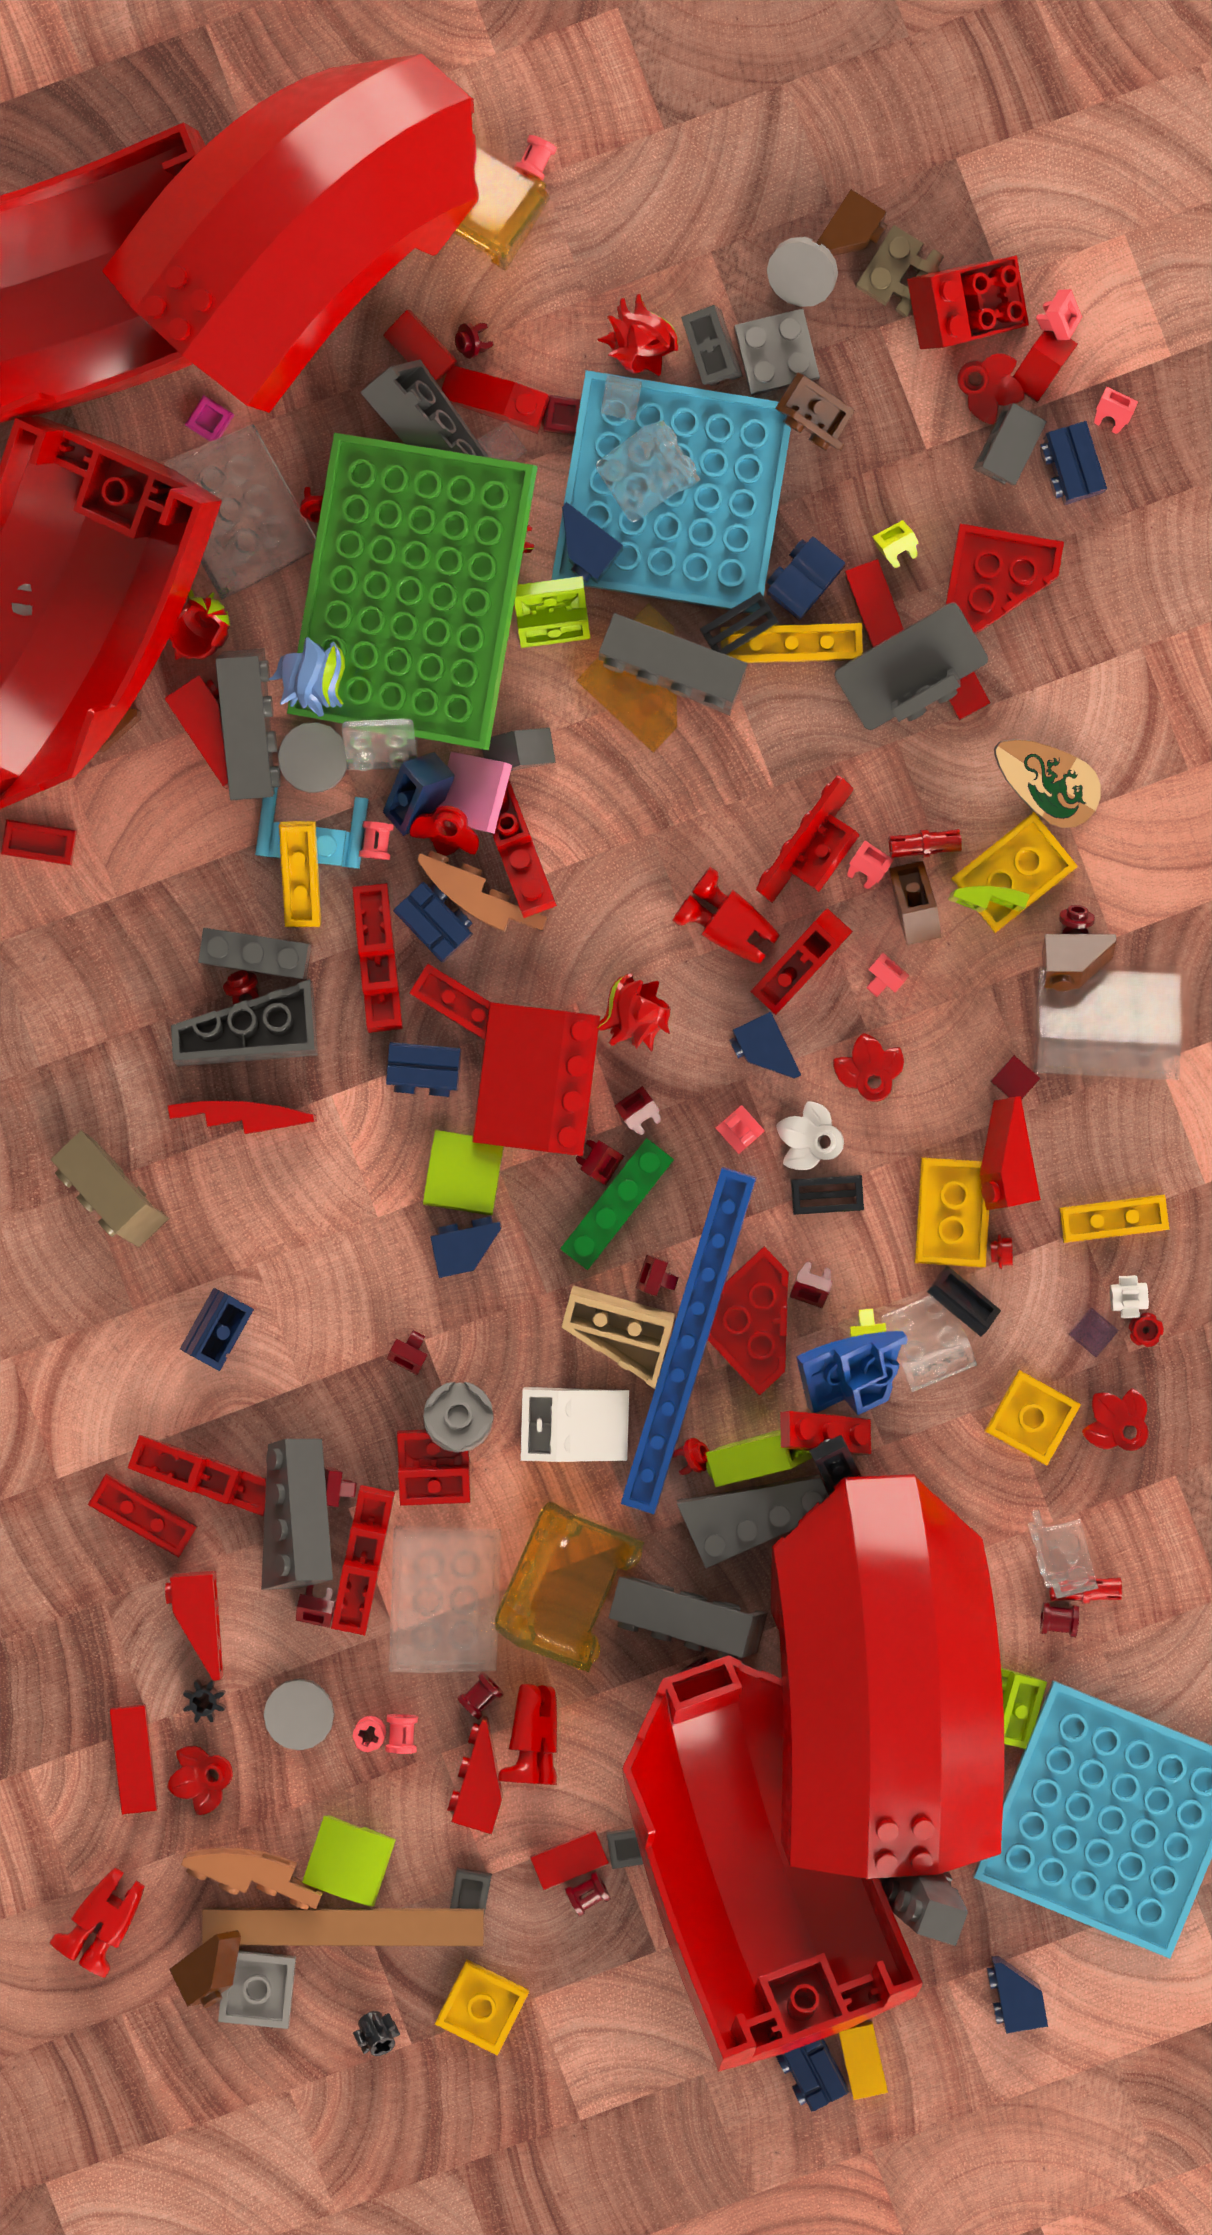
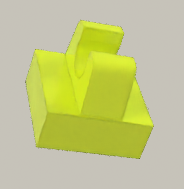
(895, 541)
(866, 1324)

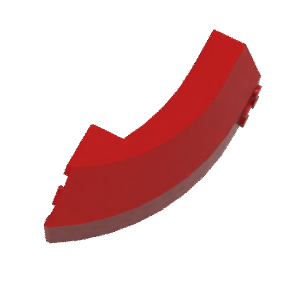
(300, 218)
(61, 318)
(108, 569)
(888, 1685)
(759, 1944)

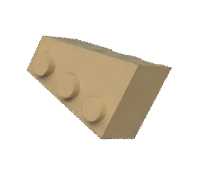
(621, 1330)

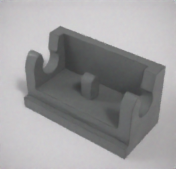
(711, 345)
(1010, 444)

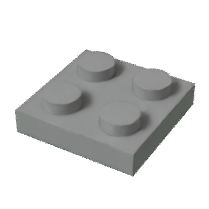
(775, 351)
(260, 1990)

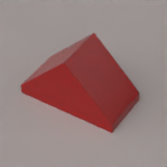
(1043, 364)

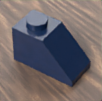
(588, 546)
(417, 790)
(764, 1046)

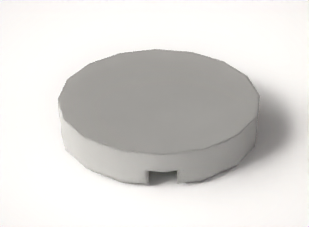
(802, 272)
(312, 757)
(458, 1416)
(299, 1714)

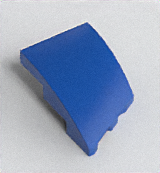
(851, 1370)

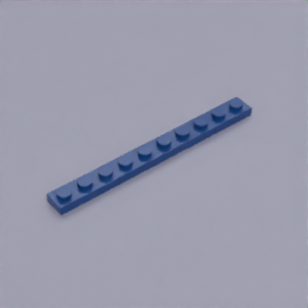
(688, 1340)

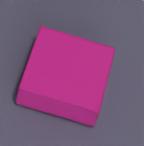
(209, 419)

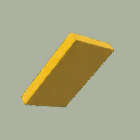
(1022, 860)
(951, 1214)

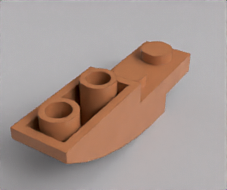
(466, 890)
(240, 1866)

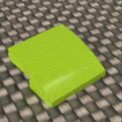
(551, 612)
(979, 897)
(462, 1173)
(1021, 1706)
(348, 1861)

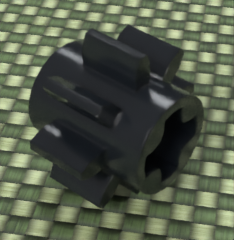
(194, 1703)
(376, 2033)

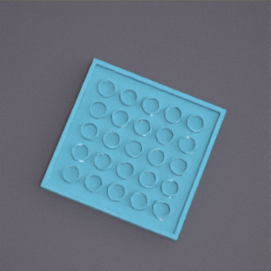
(700, 542)
(1107, 1820)

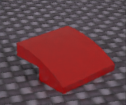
(429, 1472)

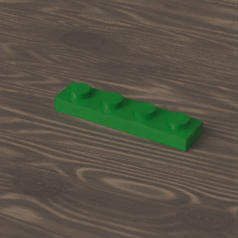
(617, 1204)

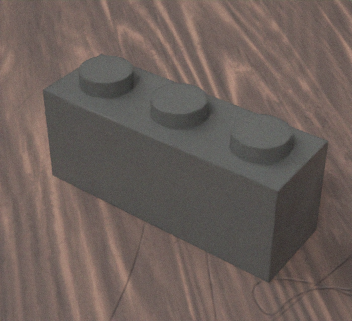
(254, 953)

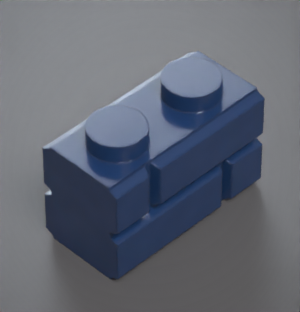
(1073, 463)
(433, 921)
(424, 1068)
(216, 1329)
(815, 2073)

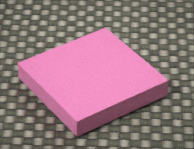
(478, 789)

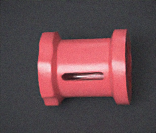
(535, 157)
(381, 851)
(363, 1724)
(401, 1733)

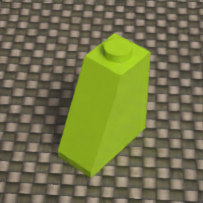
(752, 1459)

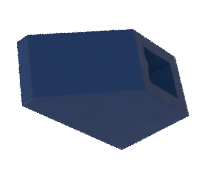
(463, 1249)
(1019, 1997)

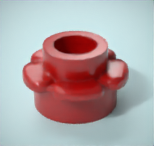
(1002, 1251)
(1155, 1330)

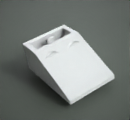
(574, 1424)

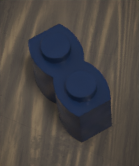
(805, 577)

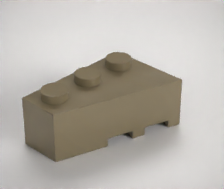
(107, 1190)

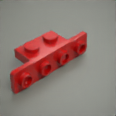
(816, 845)

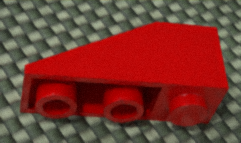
(481, 1792)

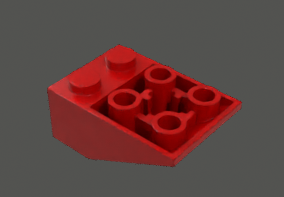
(968, 302)

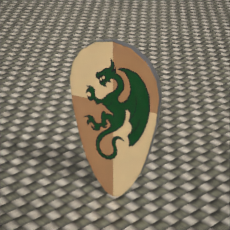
(1050, 781)

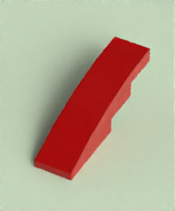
(377, 958)
(254, 1116)
(199, 1474)
(362, 1560)

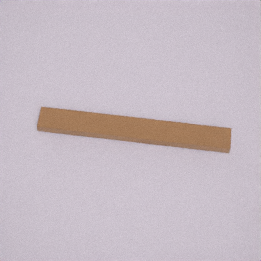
(348, 1926)

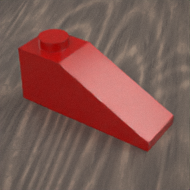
(496, 398)
(200, 715)
(801, 961)
(1007, 1161)
(197, 1611)

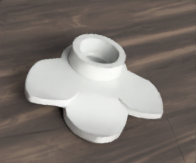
(804, 1137)

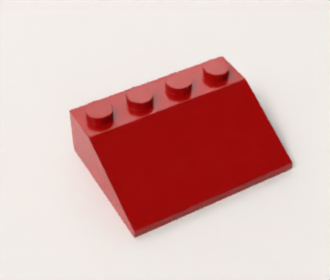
(536, 1079)

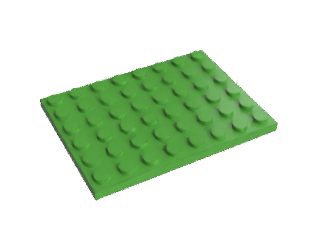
(417, 583)

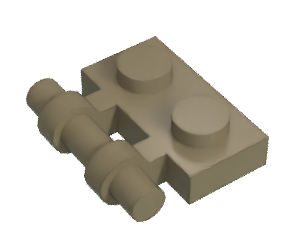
(890, 265)

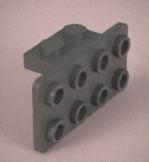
(912, 668)

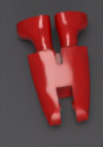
(732, 921)
(534, 1736)
(106, 1917)

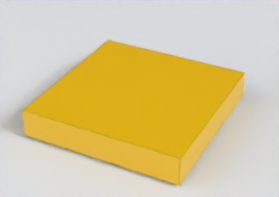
(1032, 1417)
(481, 2007)

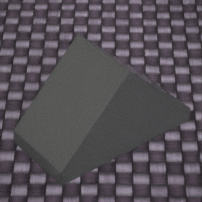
(522, 748)

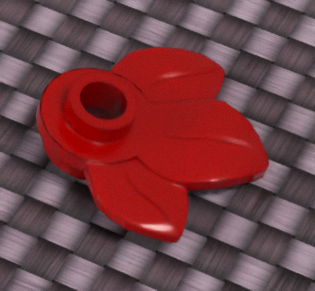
(995, 388)
(447, 830)
(869, 1062)
(1114, 1417)
(195, 1781)

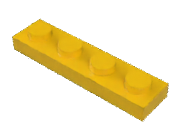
(799, 643)

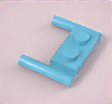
(333, 845)

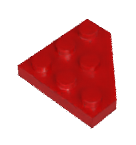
(999, 572)
(753, 1320)

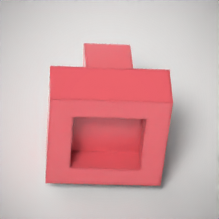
(1061, 315)
(1116, 406)
(871, 863)
(886, 974)
(740, 1129)

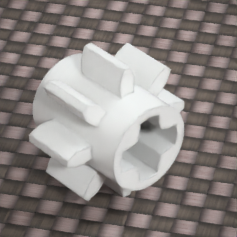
(1129, 1296)

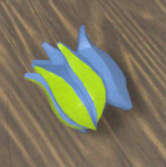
(312, 676)

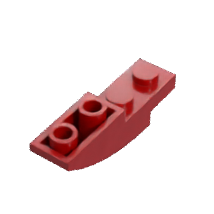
(521, 858)

